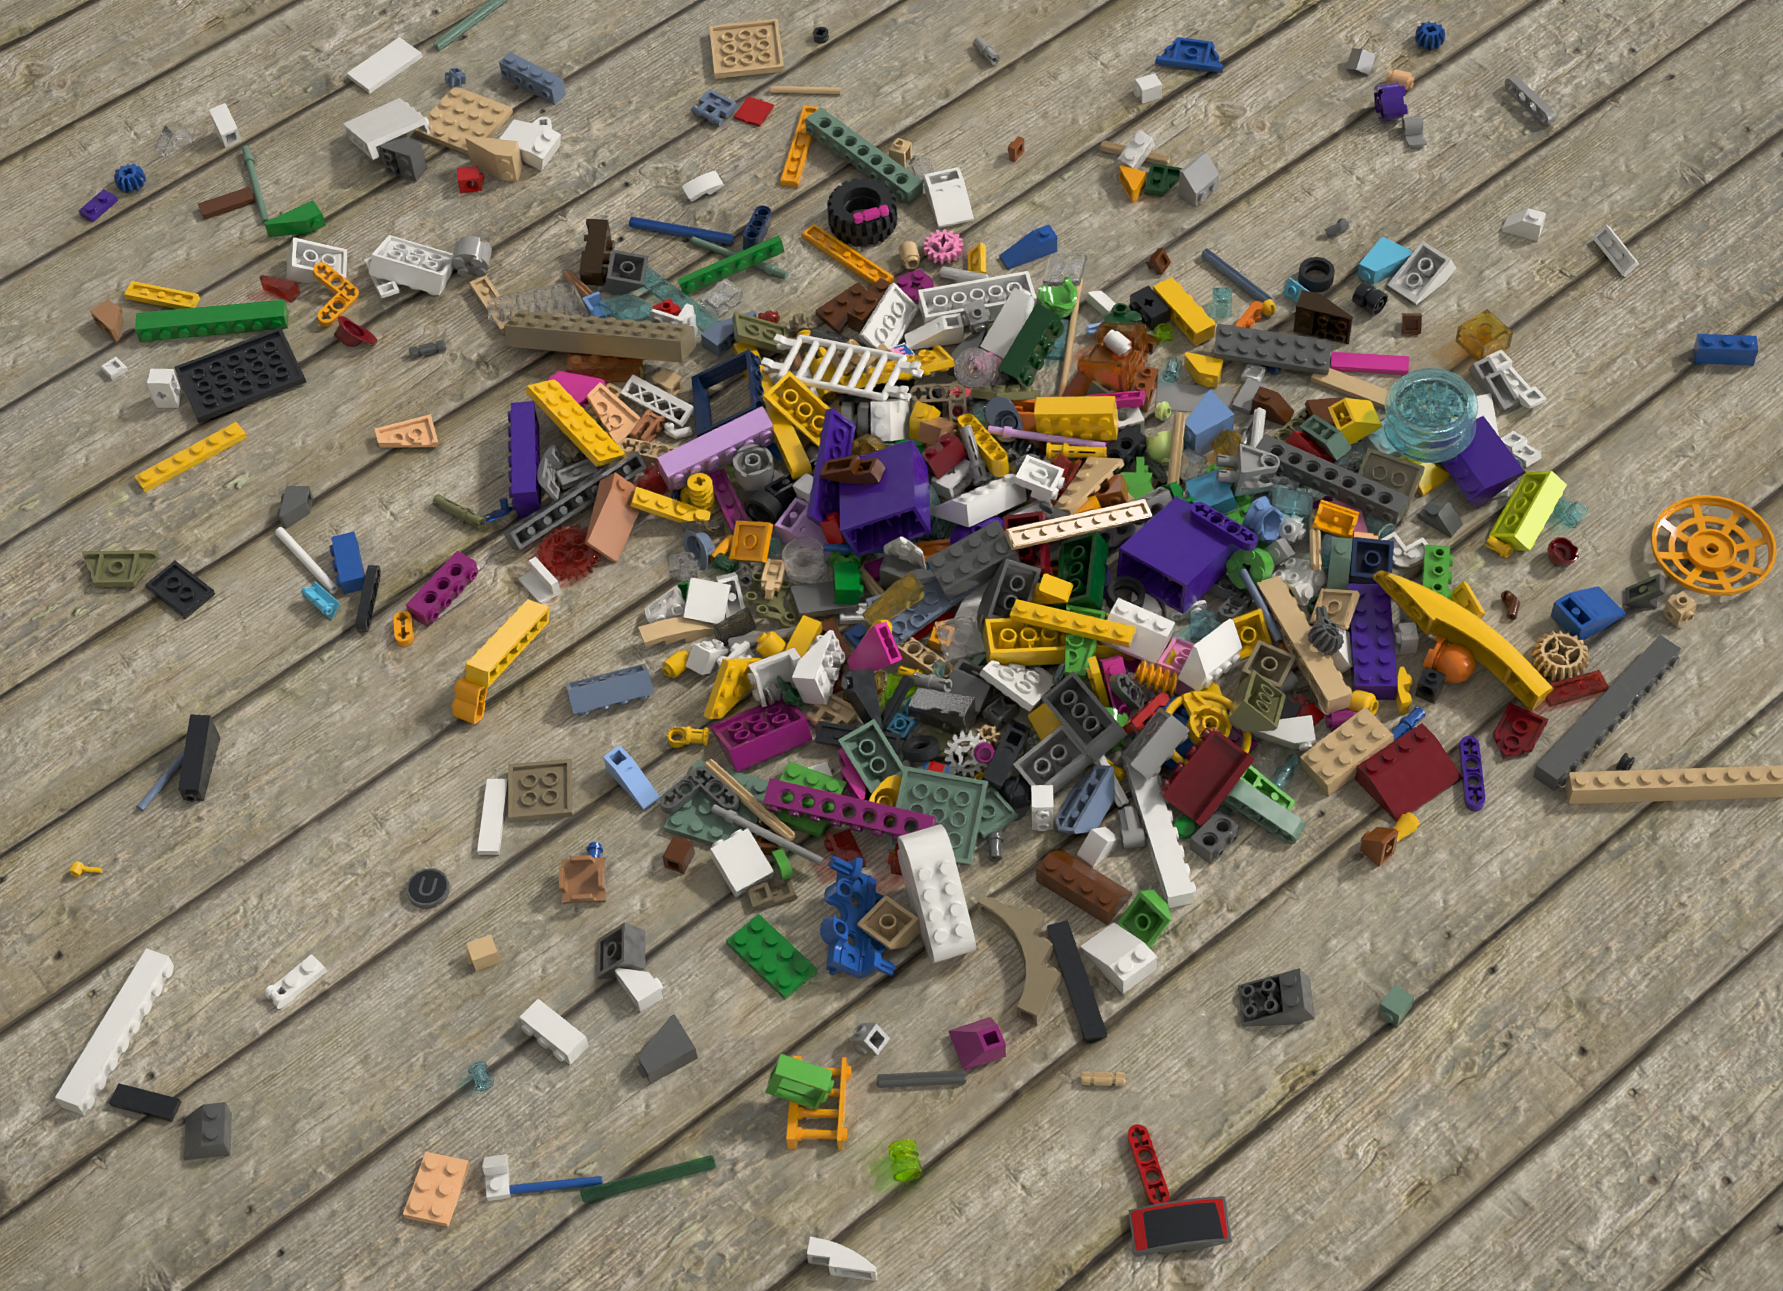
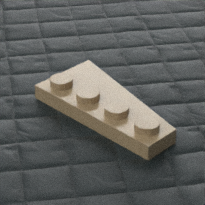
(1086, 482)

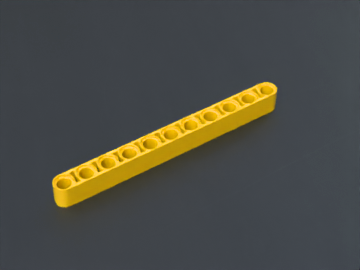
(784, 432)

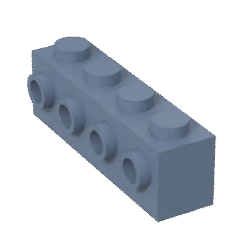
(532, 78)

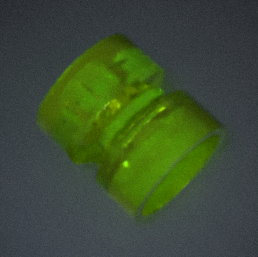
(905, 1160)

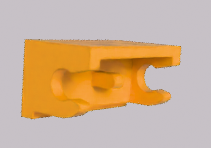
(1335, 519)

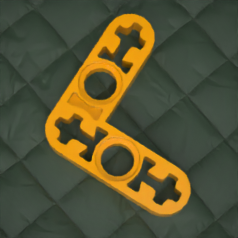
(340, 294)

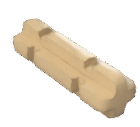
(1103, 1078)

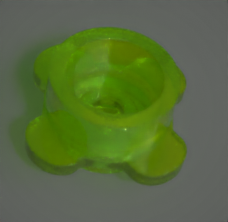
(1164, 332)

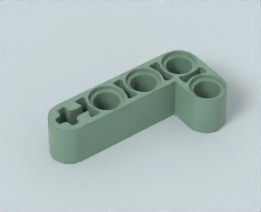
(1263, 812)

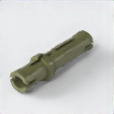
(465, 515)

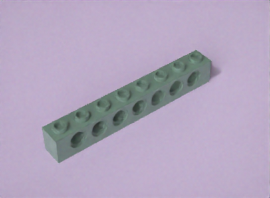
(863, 155)

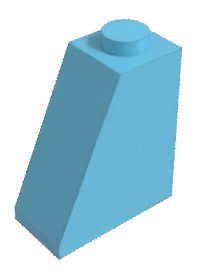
(1383, 261)

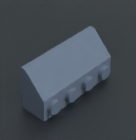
(609, 689)

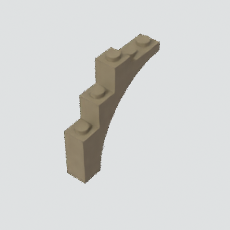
(1036, 951)

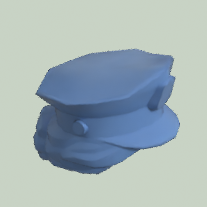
(1263, 520)

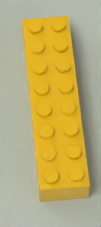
(1030, 644)

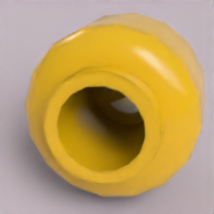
(769, 644)
(1363, 699)

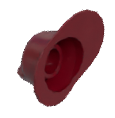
(352, 334)

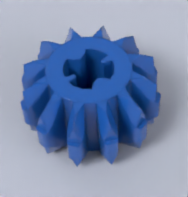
(1430, 35)
(129, 178)

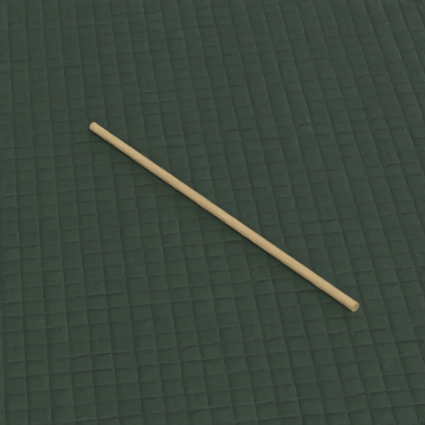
(1069, 344)

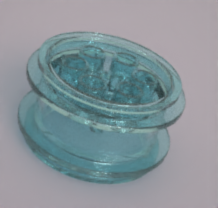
(1433, 431)

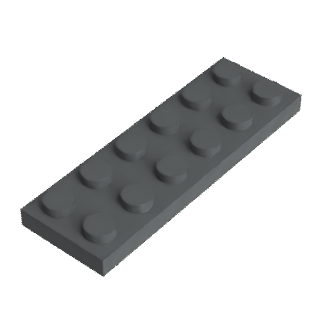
(1272, 349)

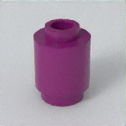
(1337, 718)

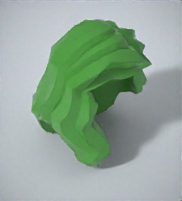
(1059, 299)

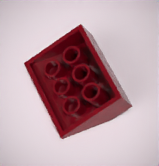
(1408, 772)

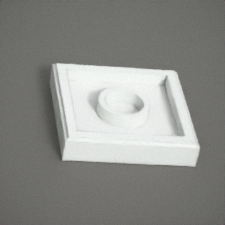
(706, 601)

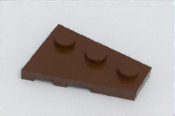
(835, 311)

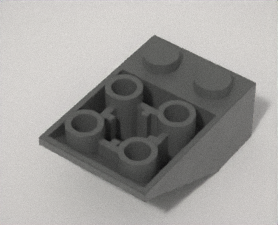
(1277, 1000)

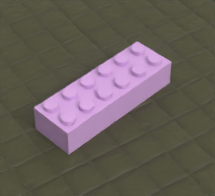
(715, 448)

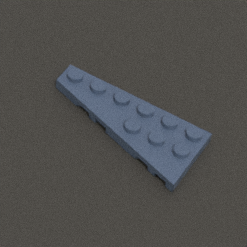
(924, 611)

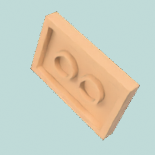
(436, 1189)

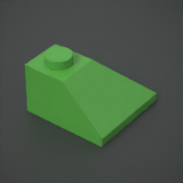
(1146, 917)

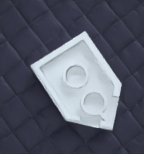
(906, 551)

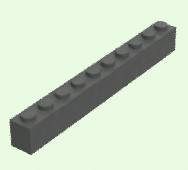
(1607, 713)

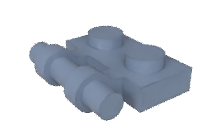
(718, 104)

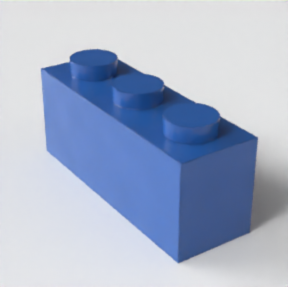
(1725, 349)
(347, 562)

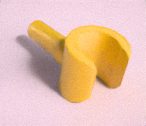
(77, 868)

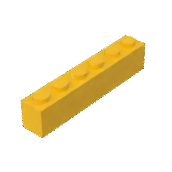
(507, 643)

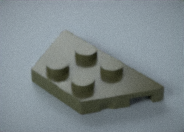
(119, 567)

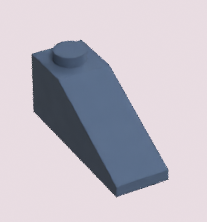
(720, 336)

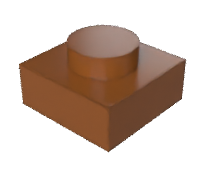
(1016, 149)

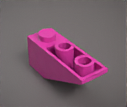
(1108, 667)

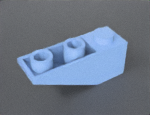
(630, 777)

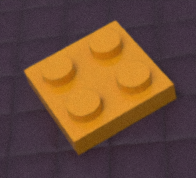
(751, 541)

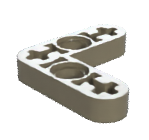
(952, 400)

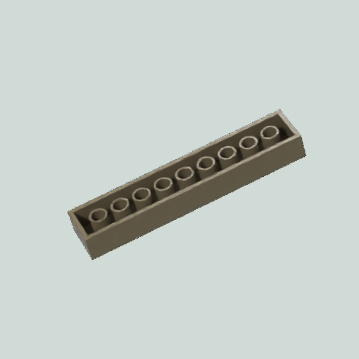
(600, 336)

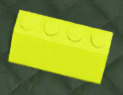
(1528, 509)

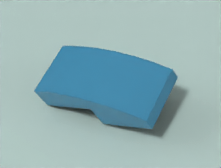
(901, 723)

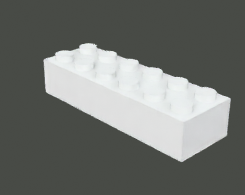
(993, 291)

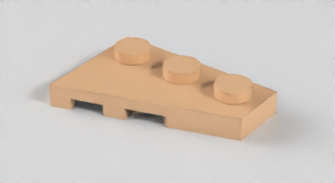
(613, 413)
(408, 433)

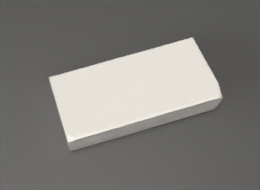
(1100, 302)

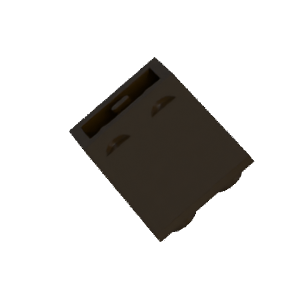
(1322, 318)

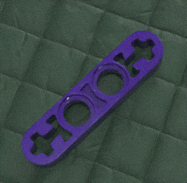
(1243, 538)
(1472, 773)

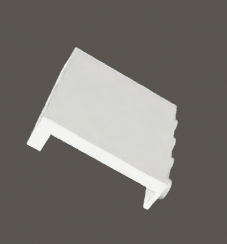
(384, 125)

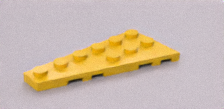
(930, 361)

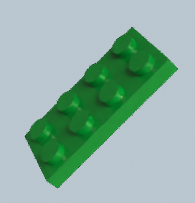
(771, 956)

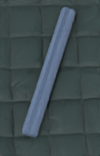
(1235, 276)

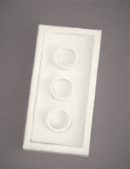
(384, 65)
(889, 319)

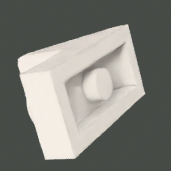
(497, 1177)

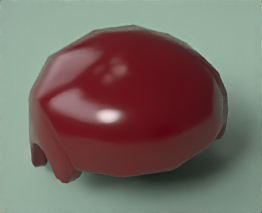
(1562, 552)

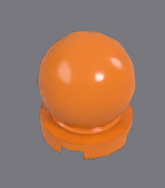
(1452, 659)

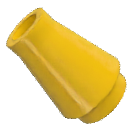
(1406, 825)

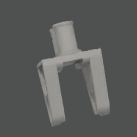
(1247, 470)

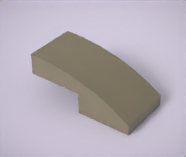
(772, 895)

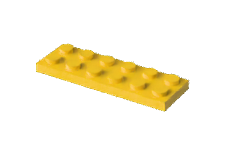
(574, 422)

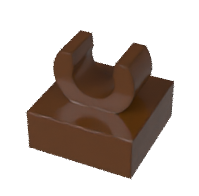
(1159, 261)
(1411, 323)

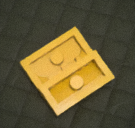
(1043, 721)

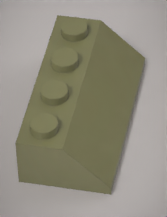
(1256, 705)

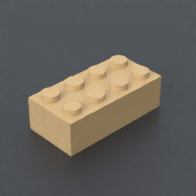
(1336, 757)

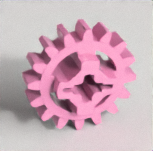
(943, 246)

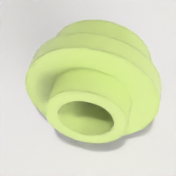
(1162, 411)

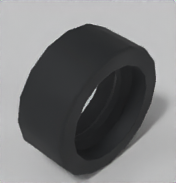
(1319, 264)
(763, 507)
(1125, 582)

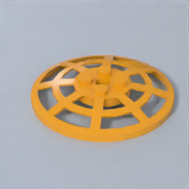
(1718, 540)

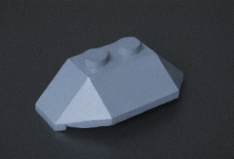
(1087, 802)

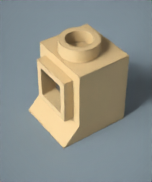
(900, 151)

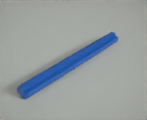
(681, 230)

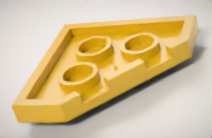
(729, 686)

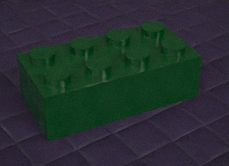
(1031, 346)

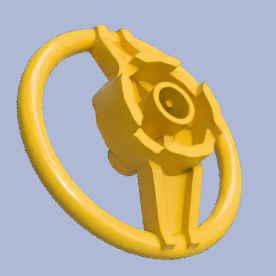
(1205, 714)

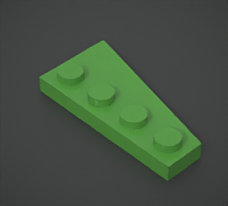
(1079, 647)

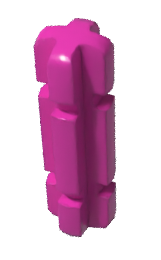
(870, 214)

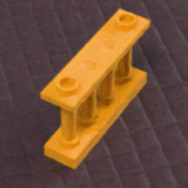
(798, 1112)

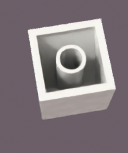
(890, 419)

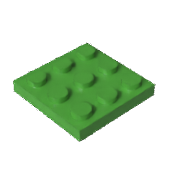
(807, 777)

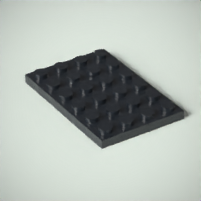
(240, 374)

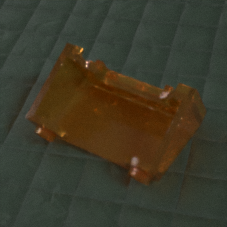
(1110, 369)

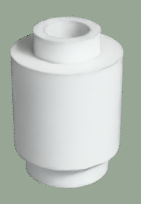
(1118, 343)

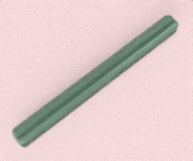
(467, 23)

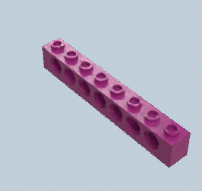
(779, 789)

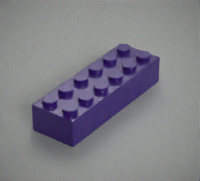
(524, 458)
(1373, 643)

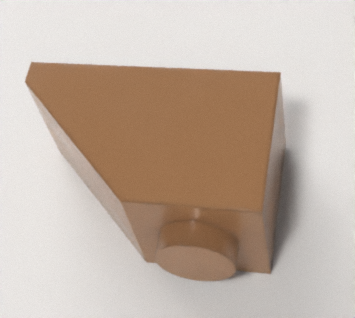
(108, 318)

